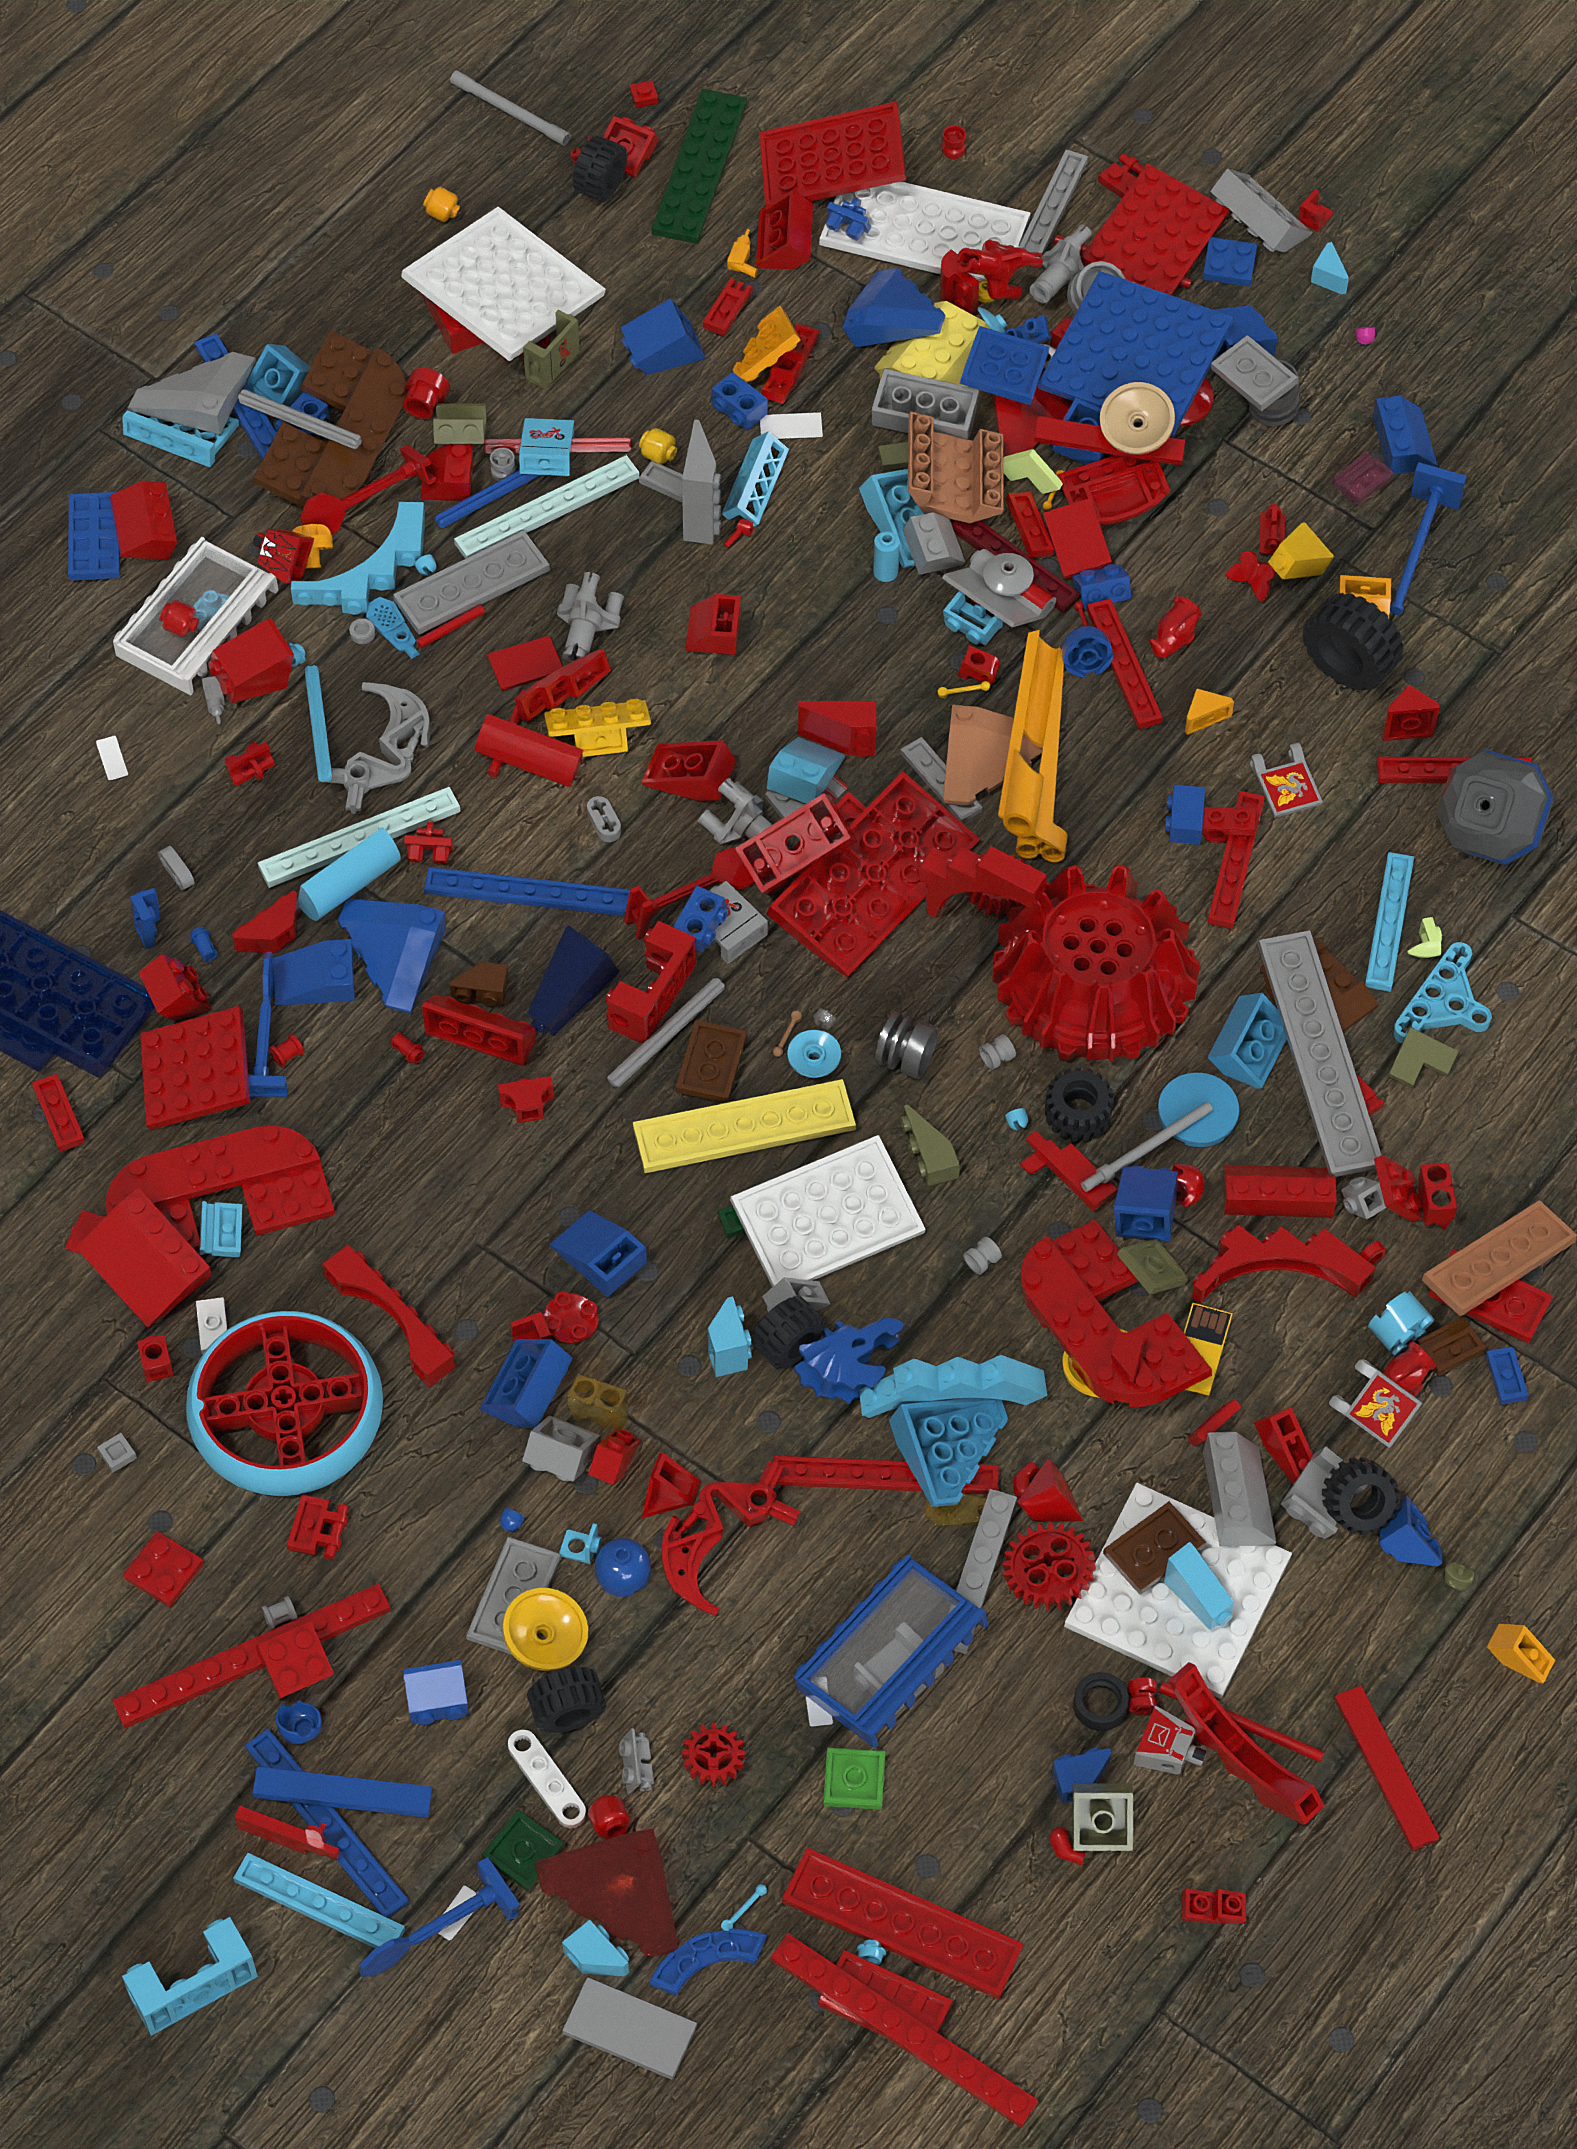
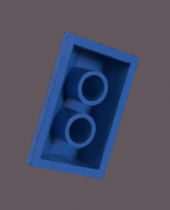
(1402, 434)
(527, 1382)

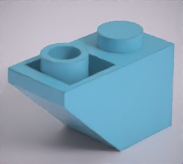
(593, 1953)

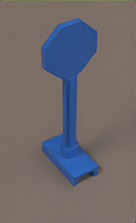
(260, 1082)
(494, 1891)

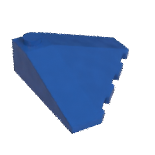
(891, 311)
(395, 944)

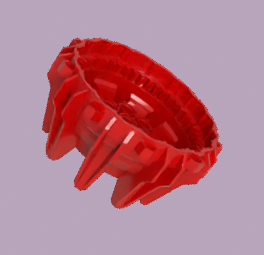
(1089, 1010)

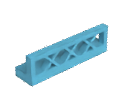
(752, 469)

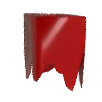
(1433, 1213)

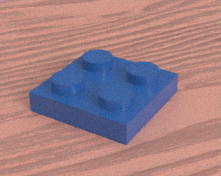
(1229, 261)

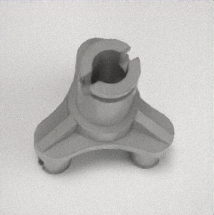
(1060, 265)
(586, 616)
(746, 819)

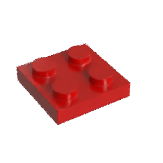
(1398, 1188)
(163, 1569)

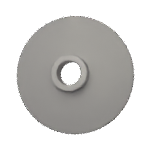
(1008, 582)

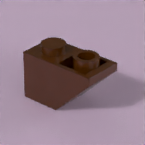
(481, 984)

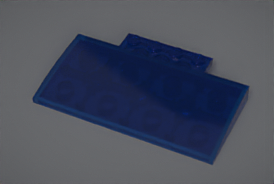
(63, 1002)

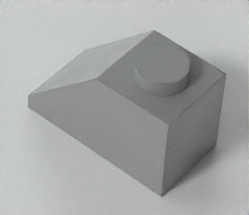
(789, 1287)

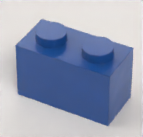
(1186, 814)

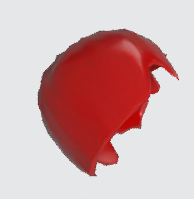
(1190, 1184)

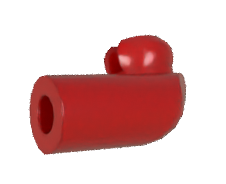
(1063, 1848)

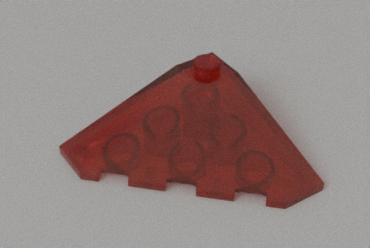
(619, 1885)

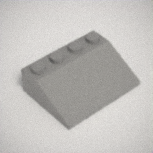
(700, 490)

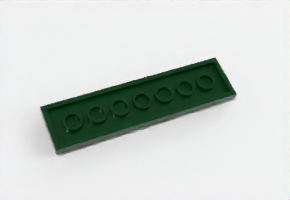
(699, 166)

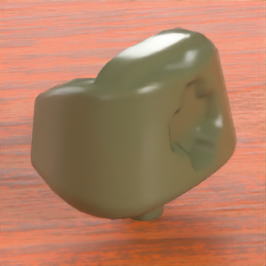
(1458, 1576)

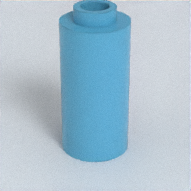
(886, 556)

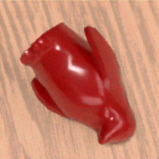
(1176, 627)
(1410, 1368)

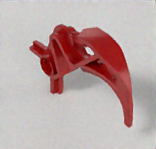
(738, 1499)

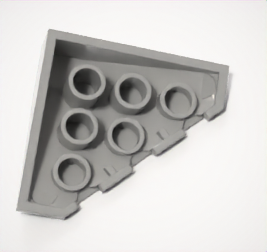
(198, 396)

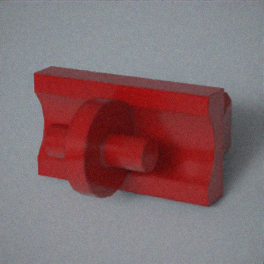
(249, 764)
(440, 846)

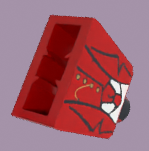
(284, 553)

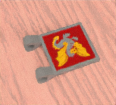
(1288, 786)
(1381, 1406)

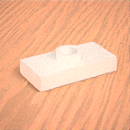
(211, 1321)

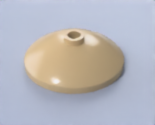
(1134, 404)

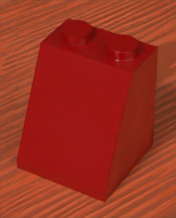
(252, 663)

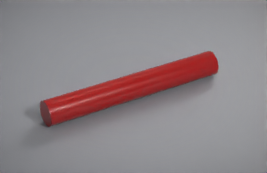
(450, 626)

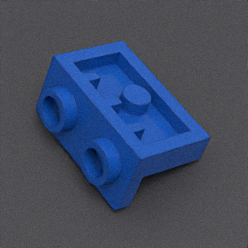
(145, 914)

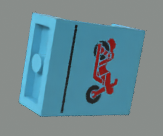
(546, 446)

